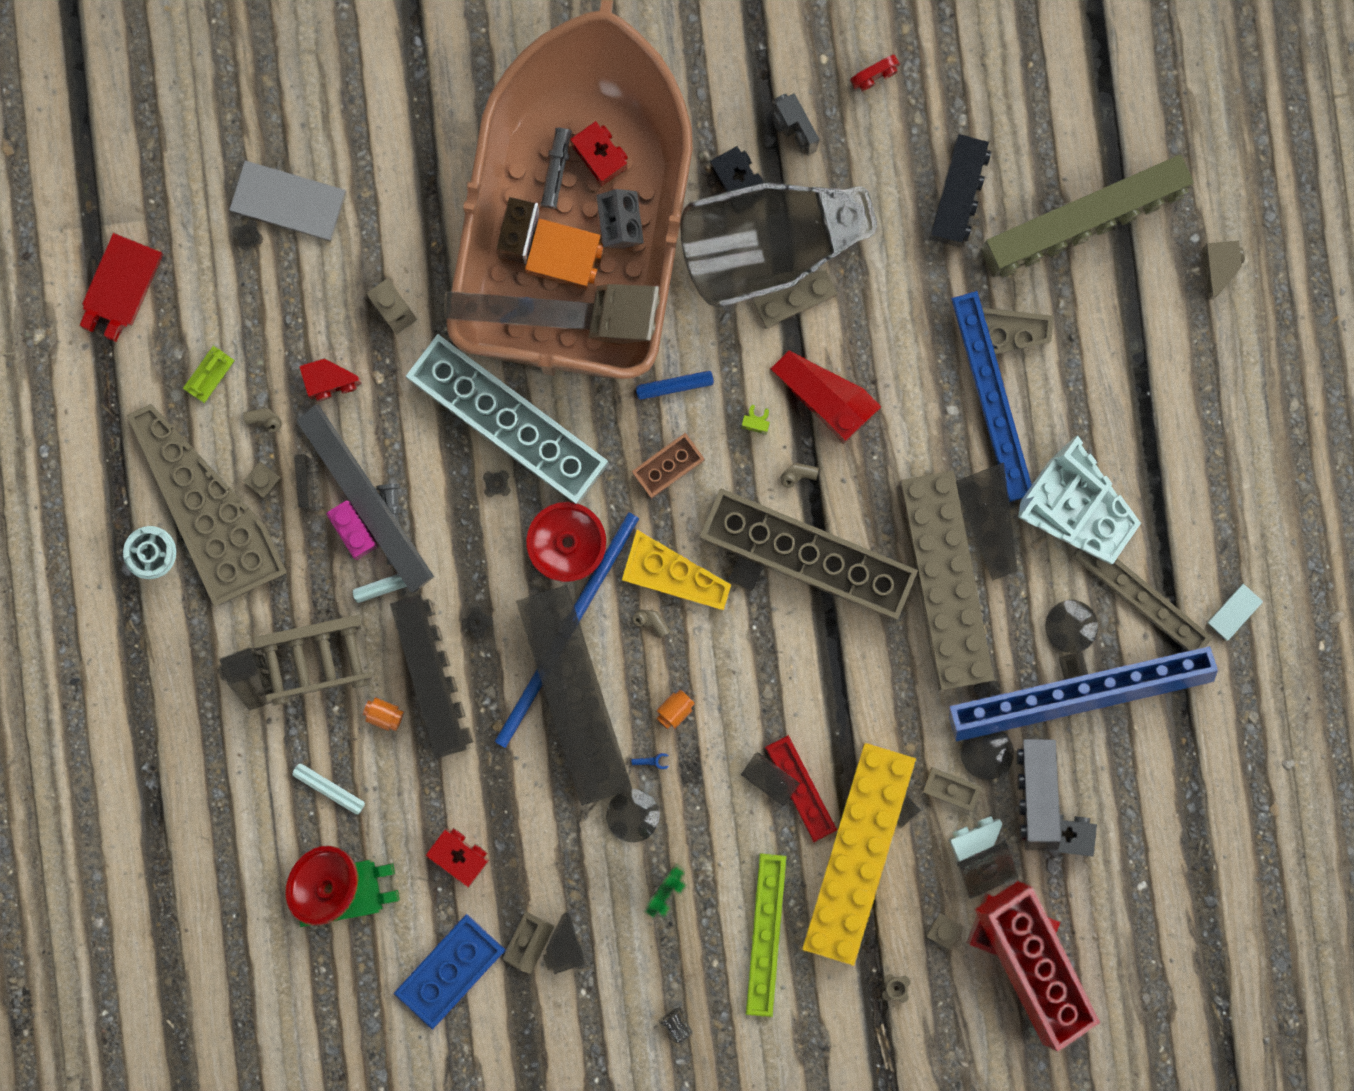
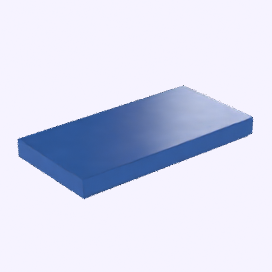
(449, 971)

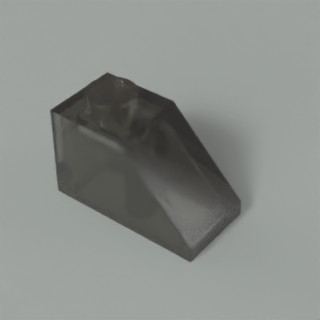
(564, 947)

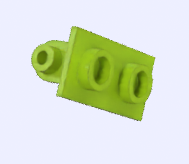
(208, 374)

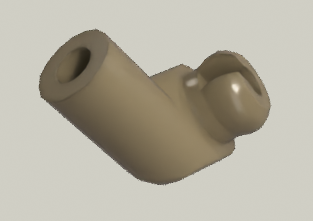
(797, 472)
(651, 619)

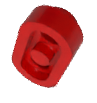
(865, 79)

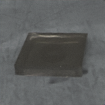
(305, 483)
(987, 869)

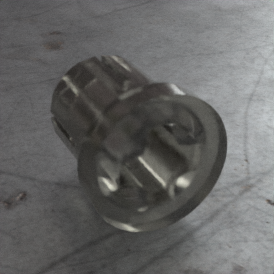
(676, 1025)

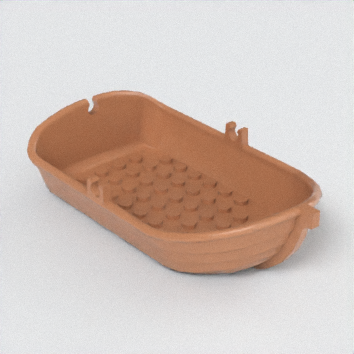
(568, 80)

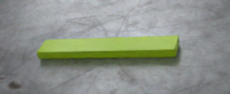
(766, 935)

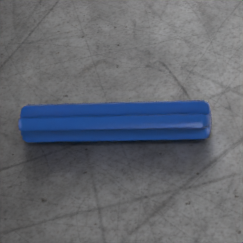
(674, 385)

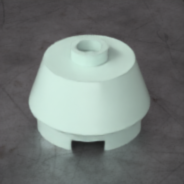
(149, 552)

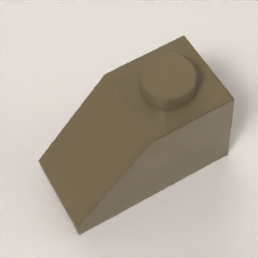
(1221, 263)

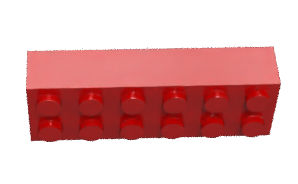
(1037, 965)

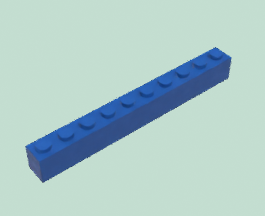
(1082, 693)

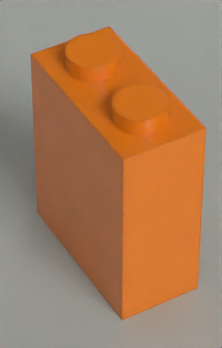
(564, 254)

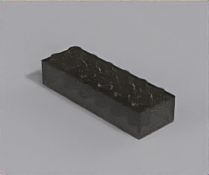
(430, 676)

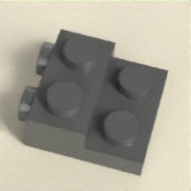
(792, 119)

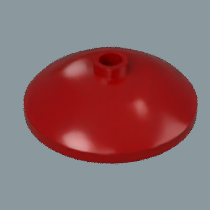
(547, 536)
(311, 882)

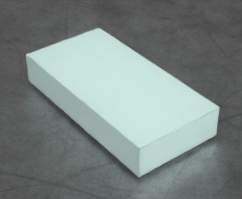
(1234, 612)

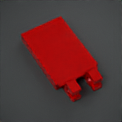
(119, 285)

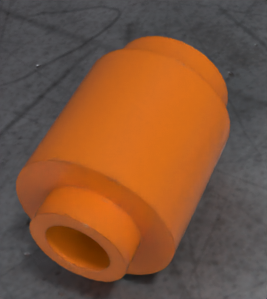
(675, 710)
(383, 714)

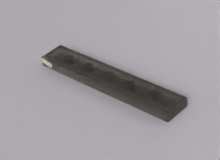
(517, 310)

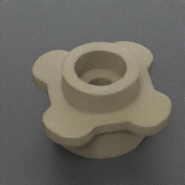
(891, 982)

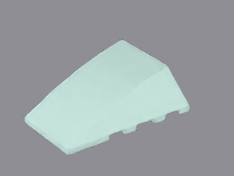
(1079, 504)

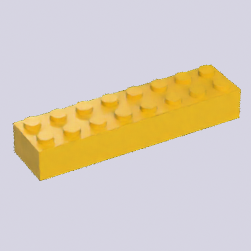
(859, 854)

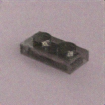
(770, 779)

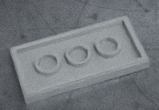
(288, 200)

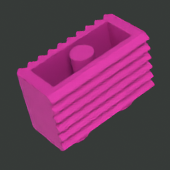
(352, 530)

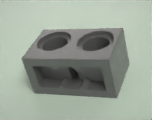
(620, 219)

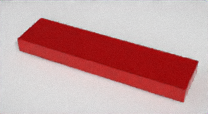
(806, 797)

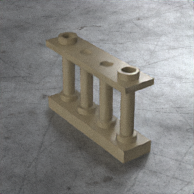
(295, 639)

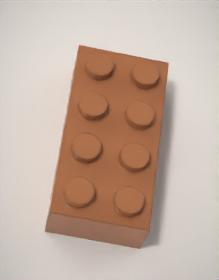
(668, 465)

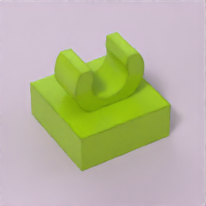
(755, 423)

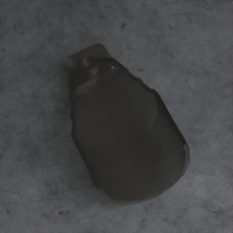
(769, 237)

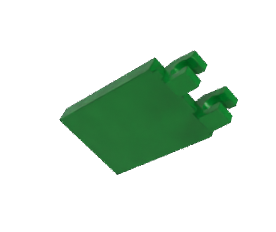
(670, 883)
(368, 897)

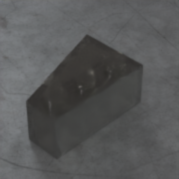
(247, 676)

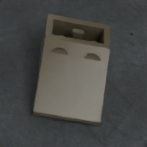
(624, 313)

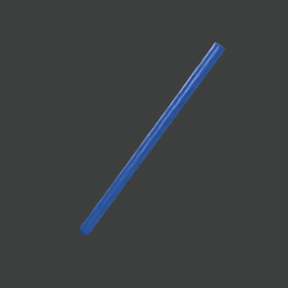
(580, 607)

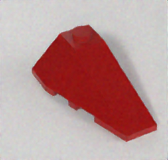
(834, 400)

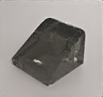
(1073, 665)

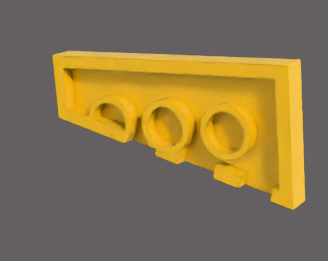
(666, 571)

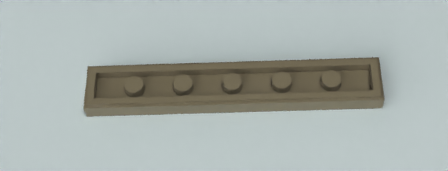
(1146, 601)

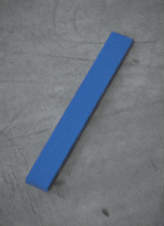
(991, 392)

